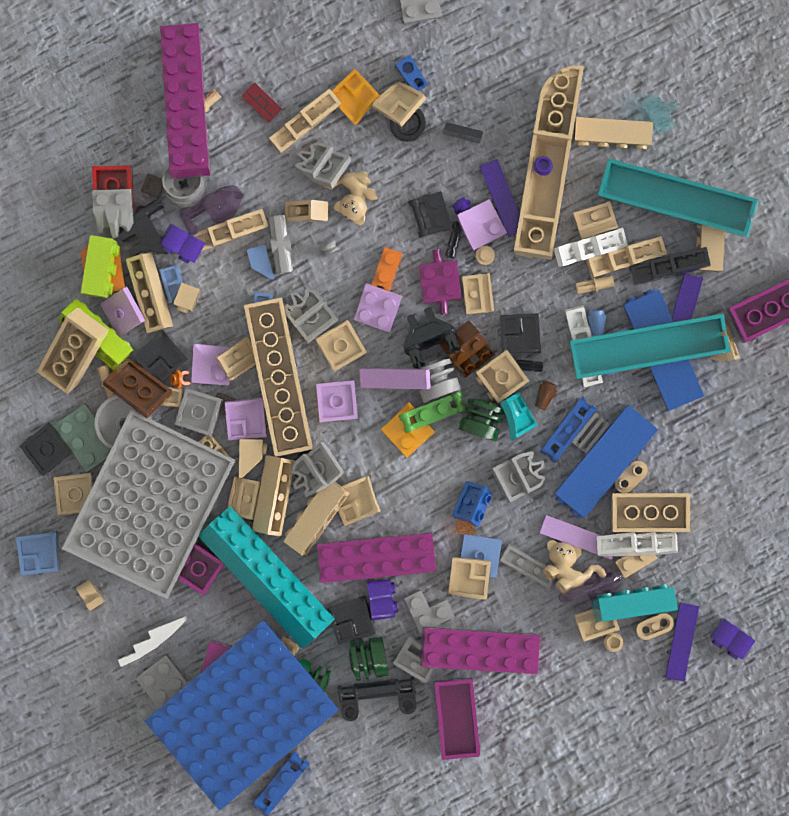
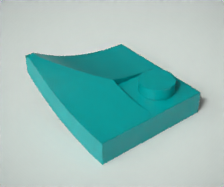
(518, 416)

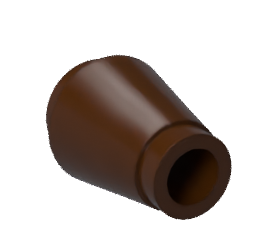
(545, 394)

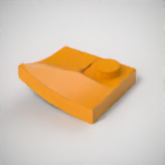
(355, 96)
(410, 441)

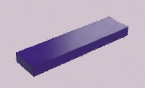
(501, 196)
(687, 298)
(682, 642)

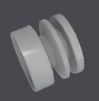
(183, 197)
(439, 382)

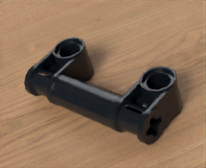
(377, 690)

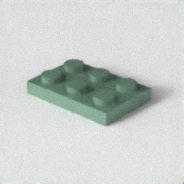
(80, 436)

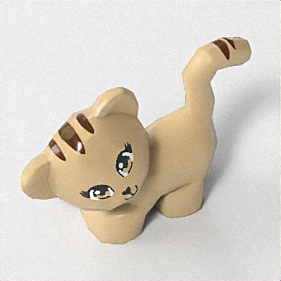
(353, 205)
(563, 557)

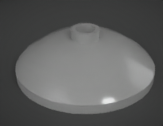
(108, 419)

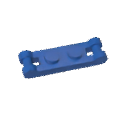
(568, 429)
(280, 784)

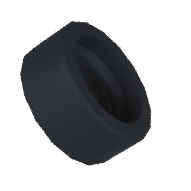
(409, 137)

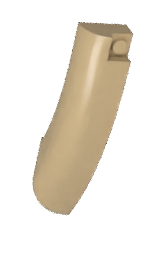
(553, 140)

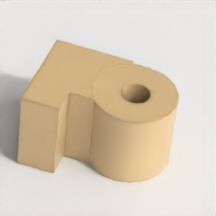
(90, 594)

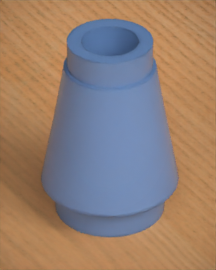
(597, 321)

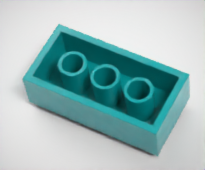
(636, 604)

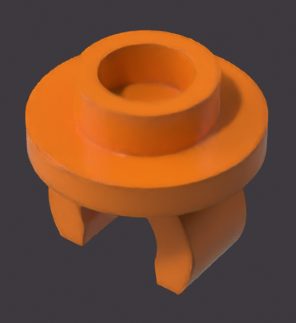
(176, 379)

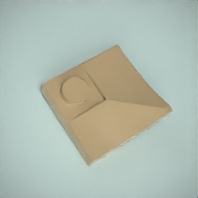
(399, 102)
(359, 503)
(469, 577)

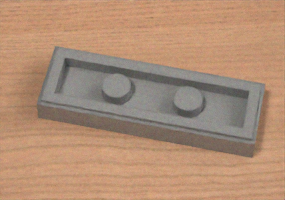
(525, 564)

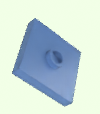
(484, 549)

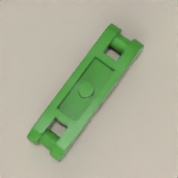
(432, 412)

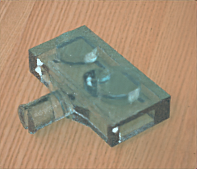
(659, 113)

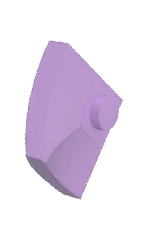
(481, 225)
(205, 366)
(245, 418)

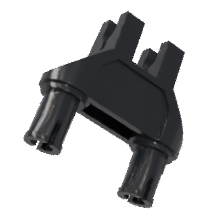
(144, 230)
(428, 335)

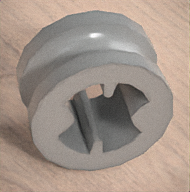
(330, 249)

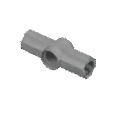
(280, 244)

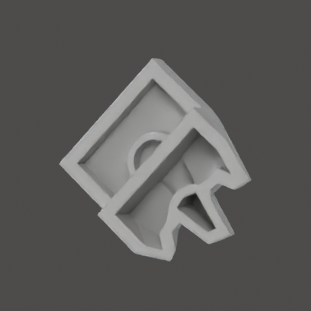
(322, 164)
(113, 210)
(310, 314)
(316, 470)
(518, 476)

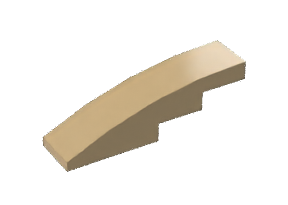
(305, 121)
(232, 229)
(626, 257)

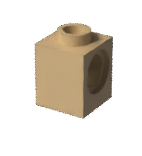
(186, 298)

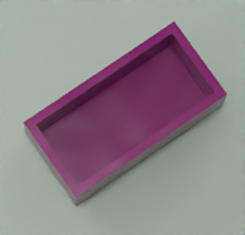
(457, 718)

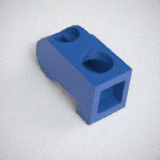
(411, 73)

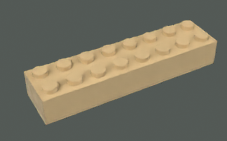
(278, 376)

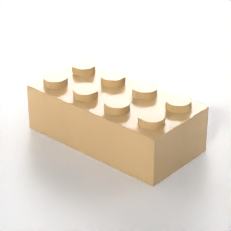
(72, 350)
(650, 512)

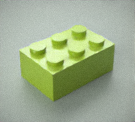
(100, 267)

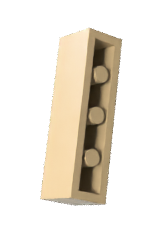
(613, 132)
(714, 242)
(149, 292)
(273, 496)
(315, 518)

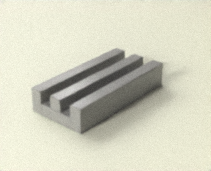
(600, 420)

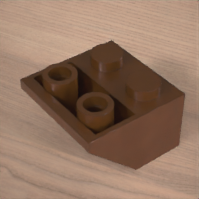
(473, 350)

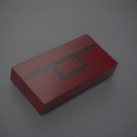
(261, 102)

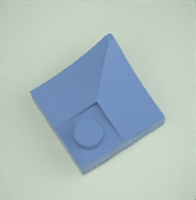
(38, 553)

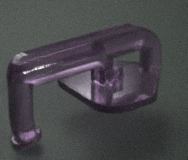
(220, 205)
(595, 585)

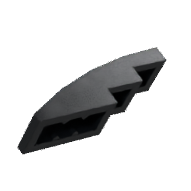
(670, 266)

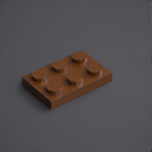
(137, 387)

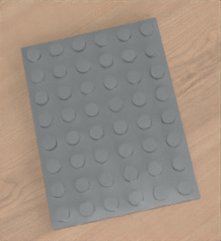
(148, 504)

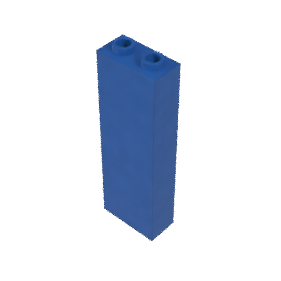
(676, 379)
(605, 462)

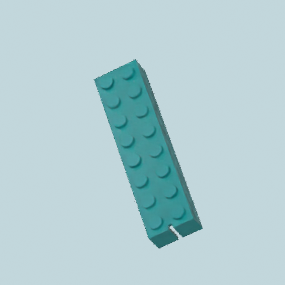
(678, 198)
(649, 346)
(266, 577)

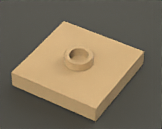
(341, 345)
(72, 492)

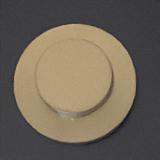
(485, 255)
(613, 642)

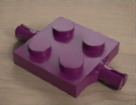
(440, 281)

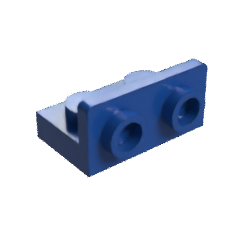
(472, 503)

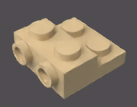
(501, 377)

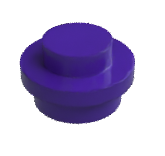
(543, 166)
(461, 205)

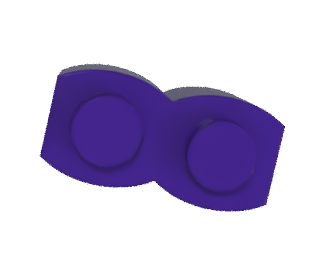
(181, 243)
(381, 599)
(732, 639)

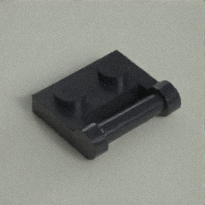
(436, 211)

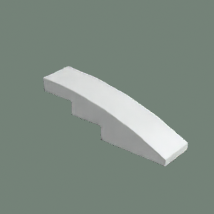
(590, 247)
(580, 329)
(637, 544)
(158, 636)

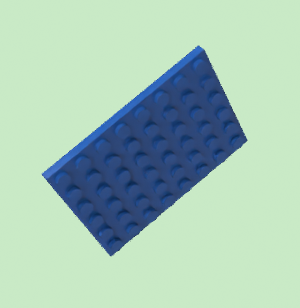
(241, 715)

